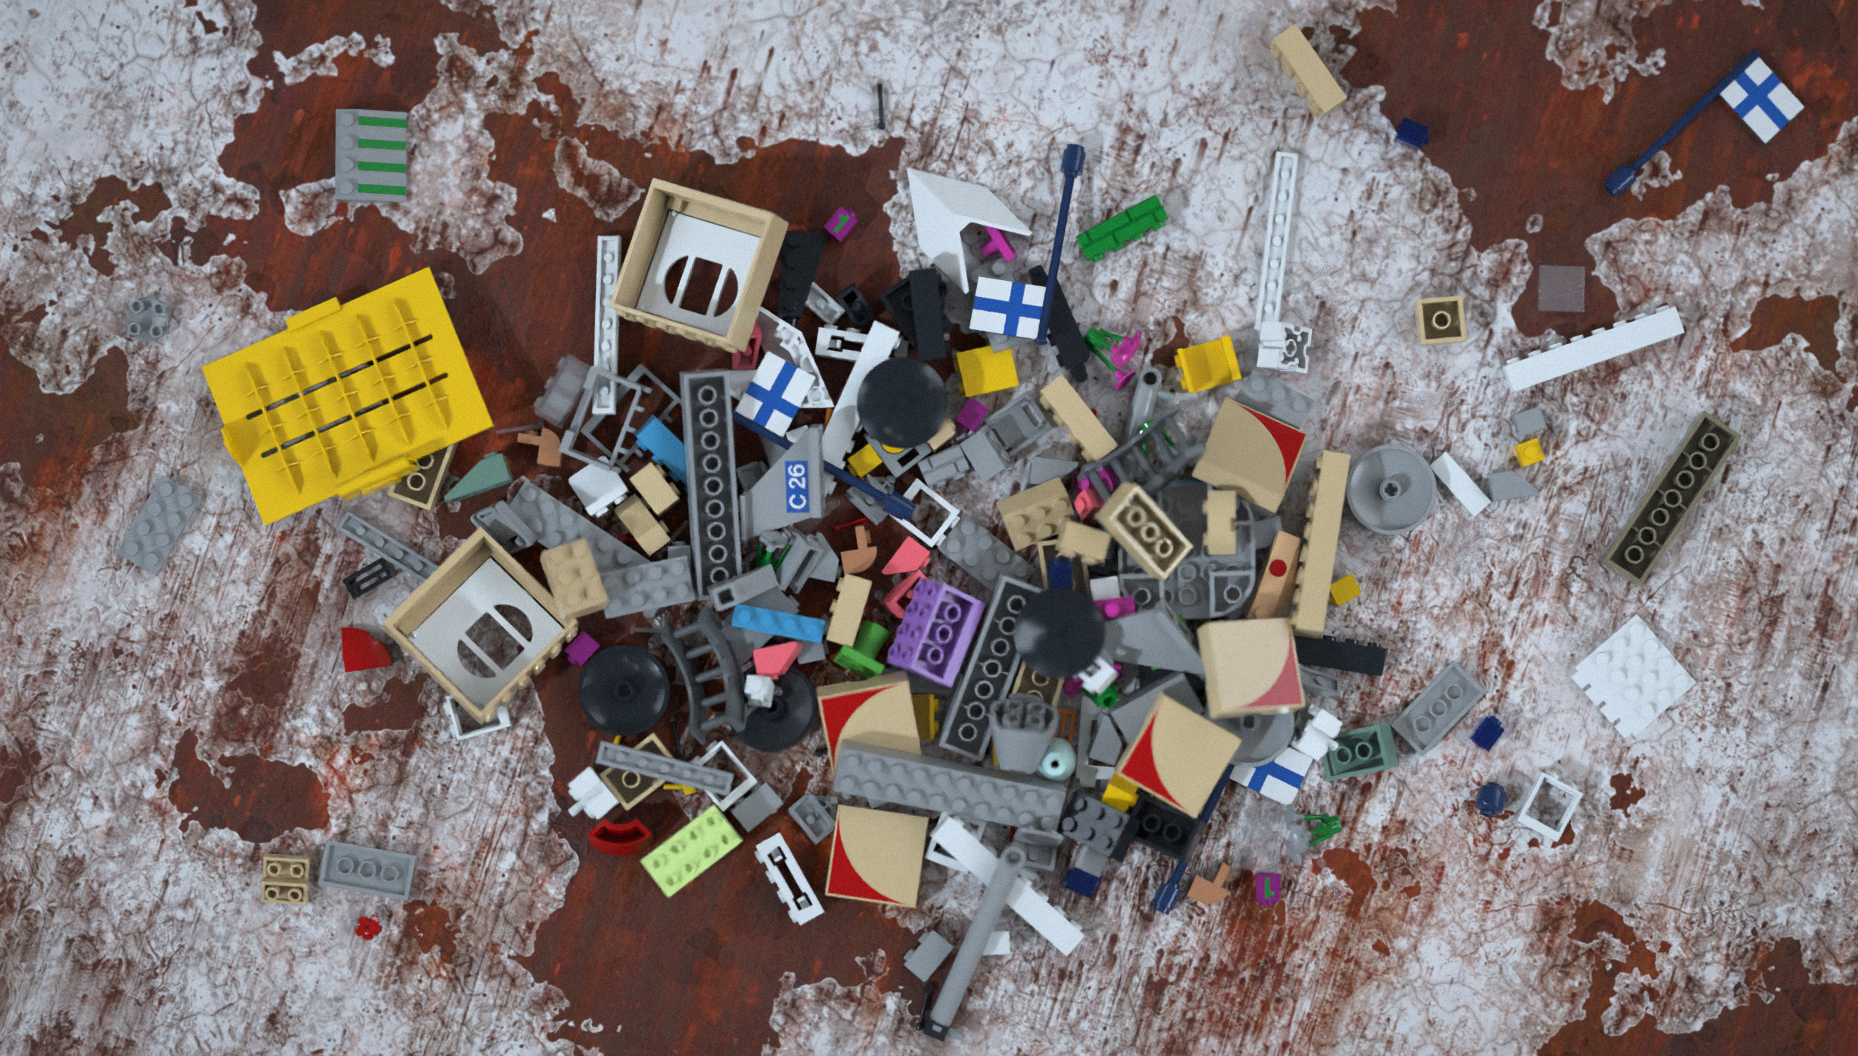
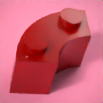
(620, 839)

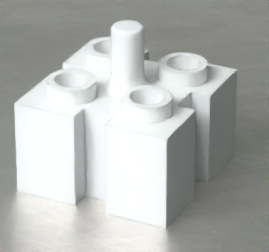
(1284, 347)
(1314, 731)
(591, 794)

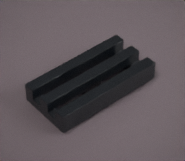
(350, 588)

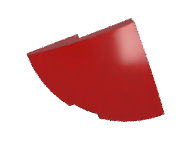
(363, 651)

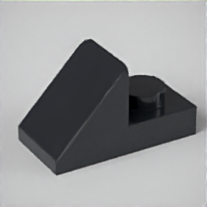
(855, 305)

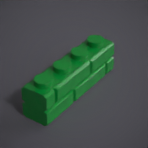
(1122, 228)

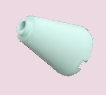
(1064, 752)

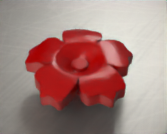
(368, 927)

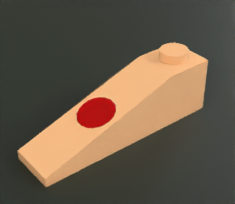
(1276, 580)

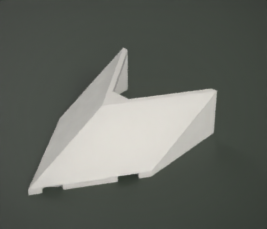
(944, 209)
(791, 346)

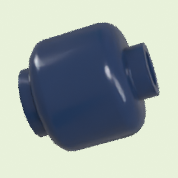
(1491, 799)

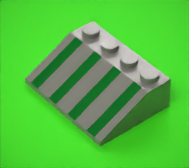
(370, 156)

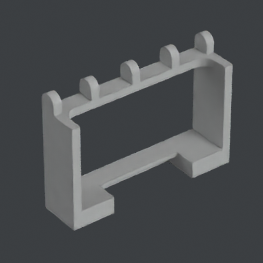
(622, 390)
(572, 433)

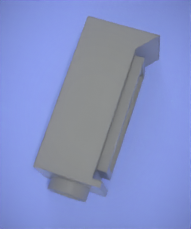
(799, 562)

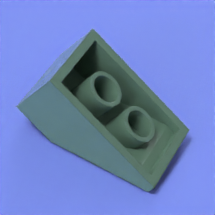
(484, 476)
(1361, 752)

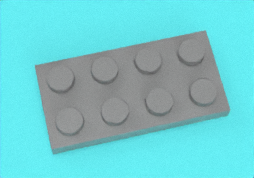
(998, 270)
(159, 525)
(982, 554)
(647, 586)
(1437, 708)
(367, 870)

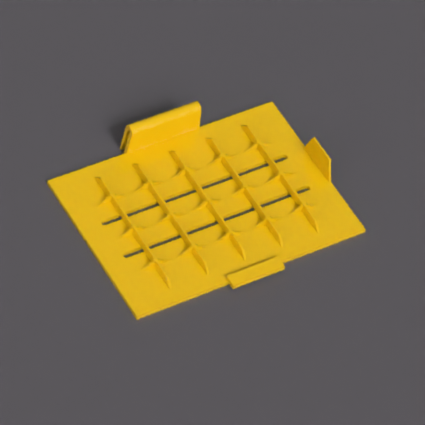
(370, 448)

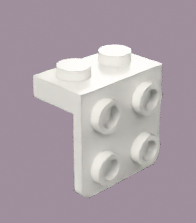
(598, 488)

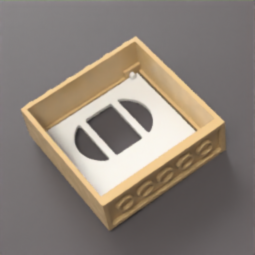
(685, 236)
(470, 600)

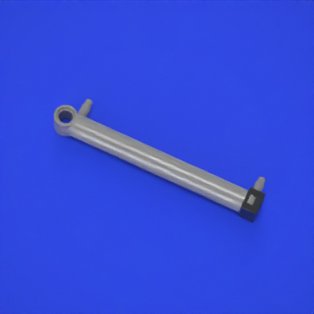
(1140, 412)
(975, 943)

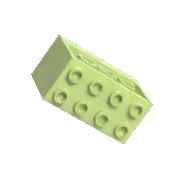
(692, 850)

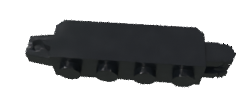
(1063, 330)

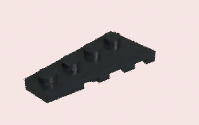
(799, 265)

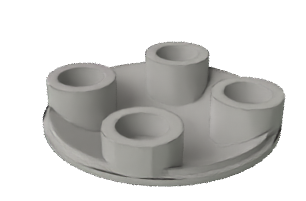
(147, 319)

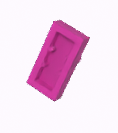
(998, 242)
(1107, 476)
(1115, 607)

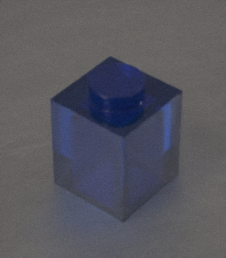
(1412, 134)
(1060, 573)
(1486, 732)
(1080, 881)

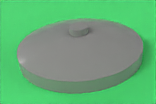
(1391, 489)
(1261, 735)

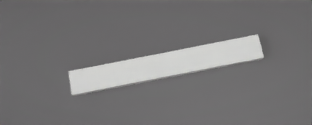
(1276, 238)
(606, 323)

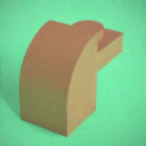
(548, 446)
(862, 558)
(1210, 892)

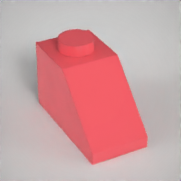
(748, 359)
(1088, 505)
(907, 558)
(900, 596)
(776, 659)

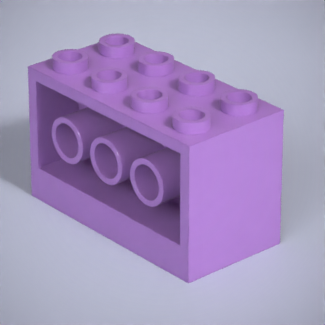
(935, 632)

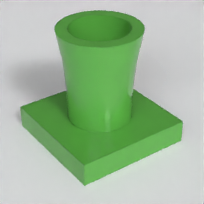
(866, 647)

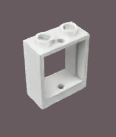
(951, 521)
(456, 728)
(1570, 788)
(741, 789)
(948, 861)

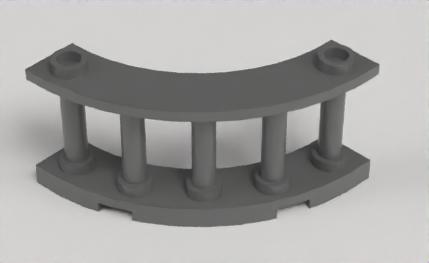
(1157, 481)
(729, 667)

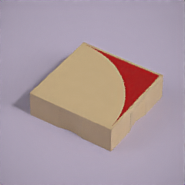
(1250, 454)
(1250, 667)
(869, 713)
(1178, 754)
(876, 856)

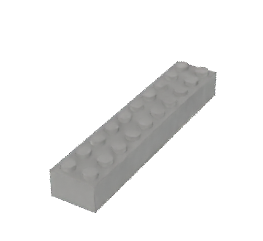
(710, 478)
(948, 786)

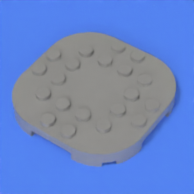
(1200, 583)

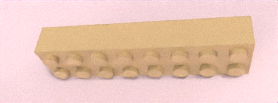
(1321, 543)

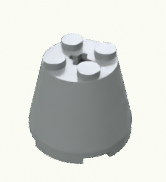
(1022, 731)

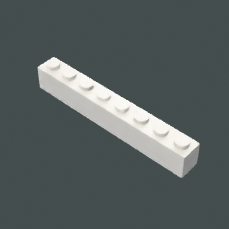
(1593, 349)
(845, 418)
(1022, 899)

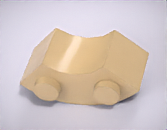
(1221, 522)
(642, 524)

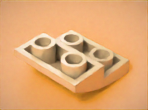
(285, 879)

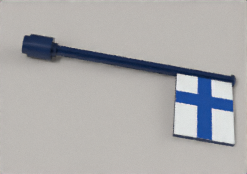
(1753, 95)
(1024, 308)
(770, 408)
(1275, 780)

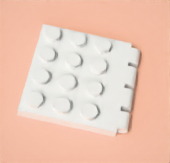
(1632, 677)

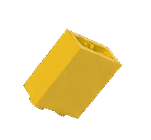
(985, 372)

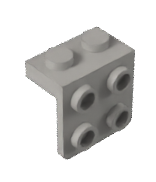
(1040, 847)

